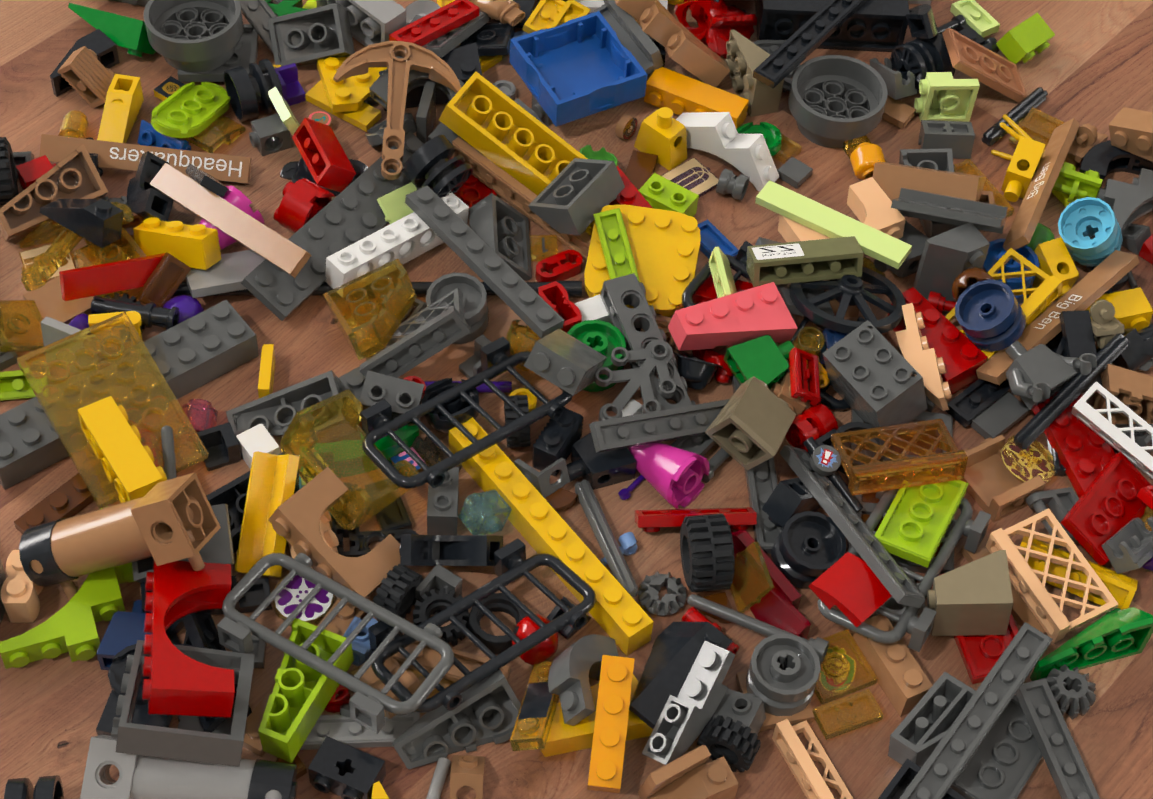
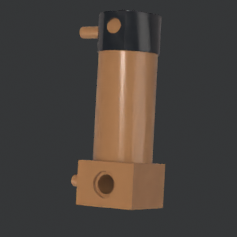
(164, 524)

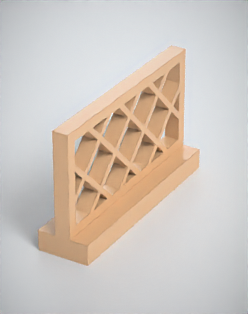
(1033, 590)

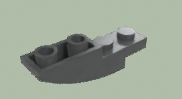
(690, 712)

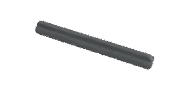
(605, 537)

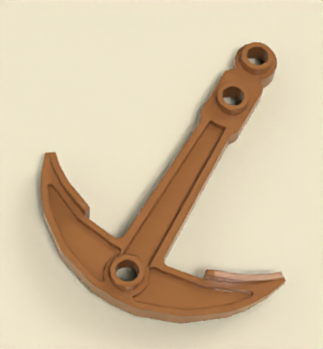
(415, 58)

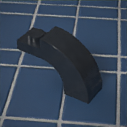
(143, 197)

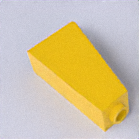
(569, 738)

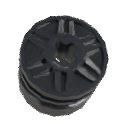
(921, 57)
(251, 90)
(435, 167)

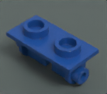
(150, 137)

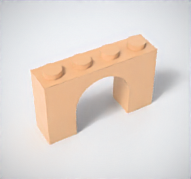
(866, 202)

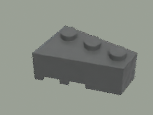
(929, 720)

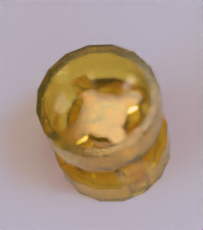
(810, 340)

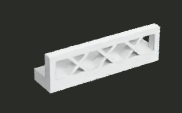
(1112, 434)

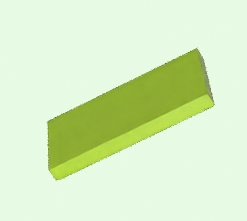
(920, 520)

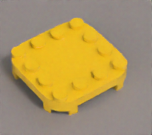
(663, 251)

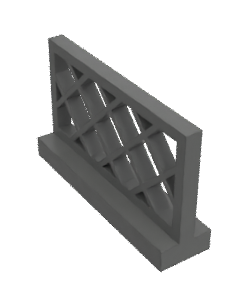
(950, 210)
(421, 337)

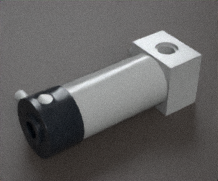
(180, 779)

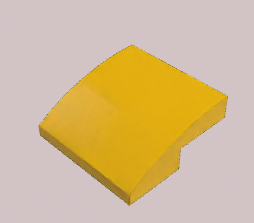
(554, 13)

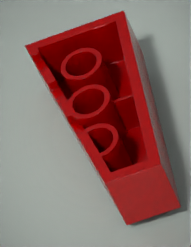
(958, 352)

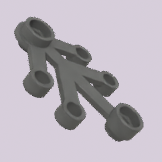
(637, 377)

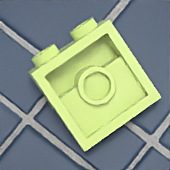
(946, 97)

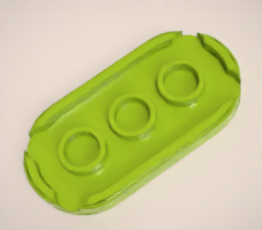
(190, 110)

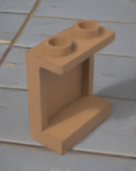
(993, 484)

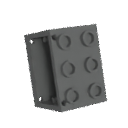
(875, 378)

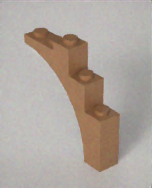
(679, 41)

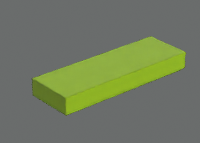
(615, 243)

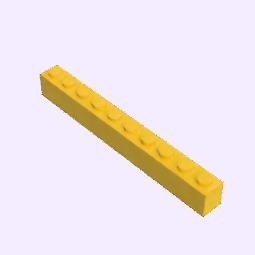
(550, 534)

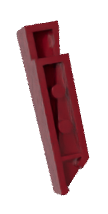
(780, 604)

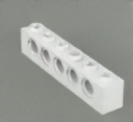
(400, 240)

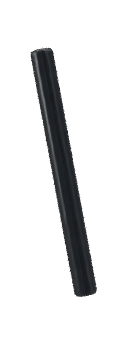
(1069, 393)

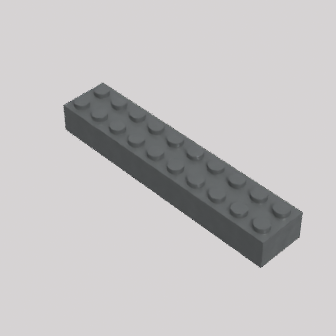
(185, 355)

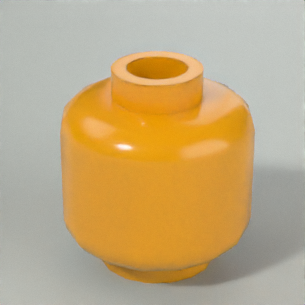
(864, 159)

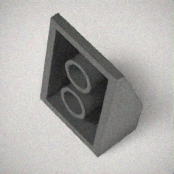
(311, 35)

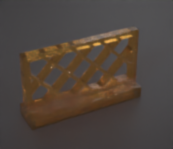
(901, 470)

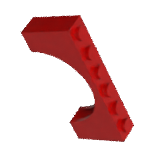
(175, 680)

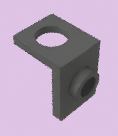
(540, 479)

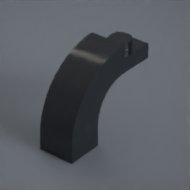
(1110, 159)
(448, 550)

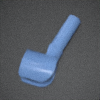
(627, 547)

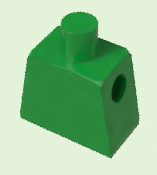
(759, 359)

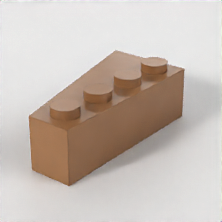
(1130, 388)

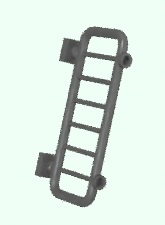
(908, 622)
(367, 703)

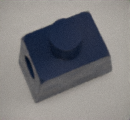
(122, 631)

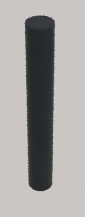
(836, 479)

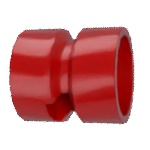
(811, 423)

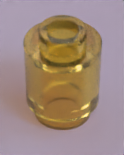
(74, 125)

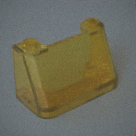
(331, 438)

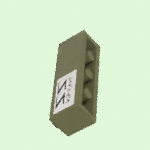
(804, 261)

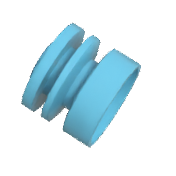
(1089, 218)

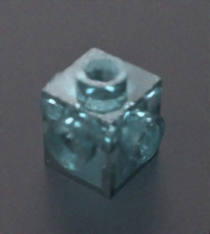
(484, 513)

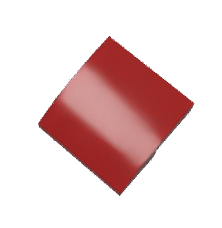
(851, 588)

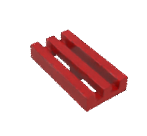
(799, 376)

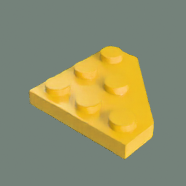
(350, 92)

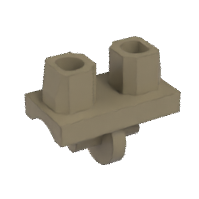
(1104, 323)

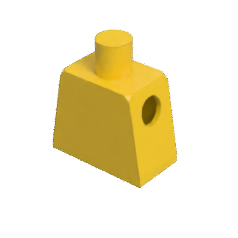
(663, 137)
(1019, 176)
(1056, 261)

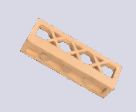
(801, 761)

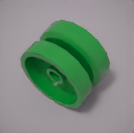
(602, 338)

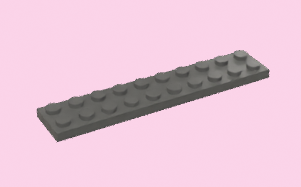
(338, 225)

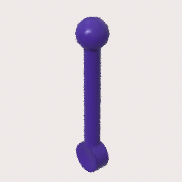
(626, 492)

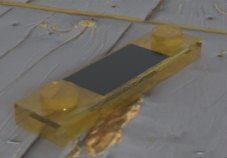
(535, 711)

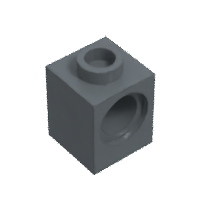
(269, 135)

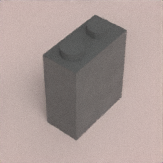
(565, 361)

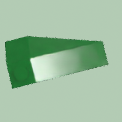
(120, 29)
(1107, 639)

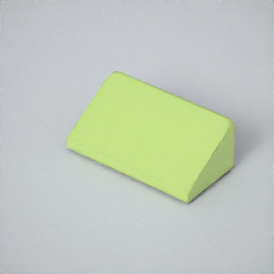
(721, 273)

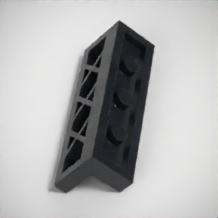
(201, 633)

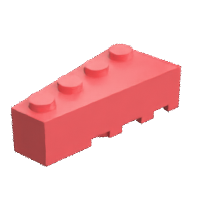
(733, 320)

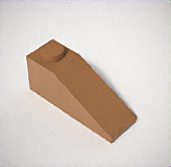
(707, 781)

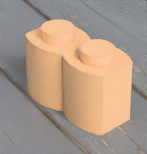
(19, 592)

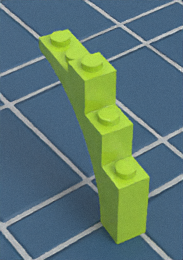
(74, 625)

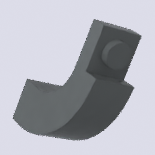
(571, 674)

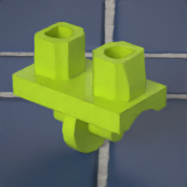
(1077, 183)

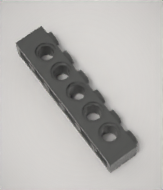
(628, 291)

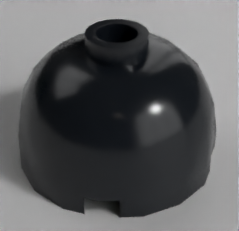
(458, 408)

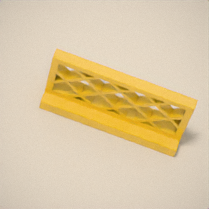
(1040, 297)

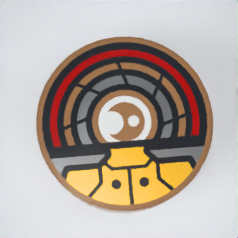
(626, 127)

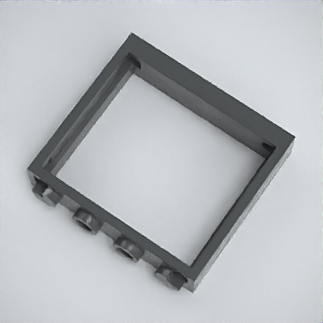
(183, 743)

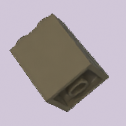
(752, 424)
(973, 598)

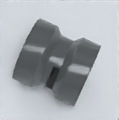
(731, 184)

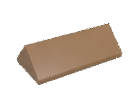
(893, 177)

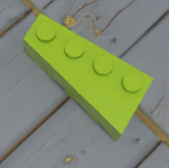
(300, 693)

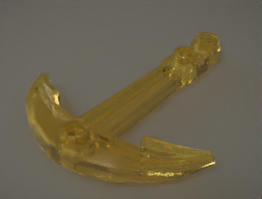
(48, 263)

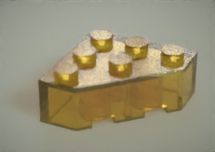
(372, 307)

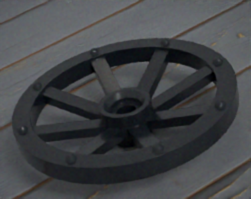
(851, 292)

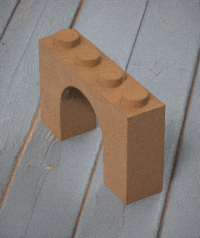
(300, 525)

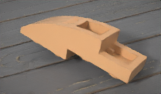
(922, 358)

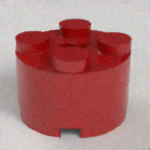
(301, 203)

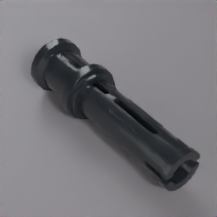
(150, 313)

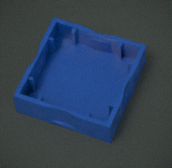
(577, 68)

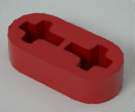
(558, 267)

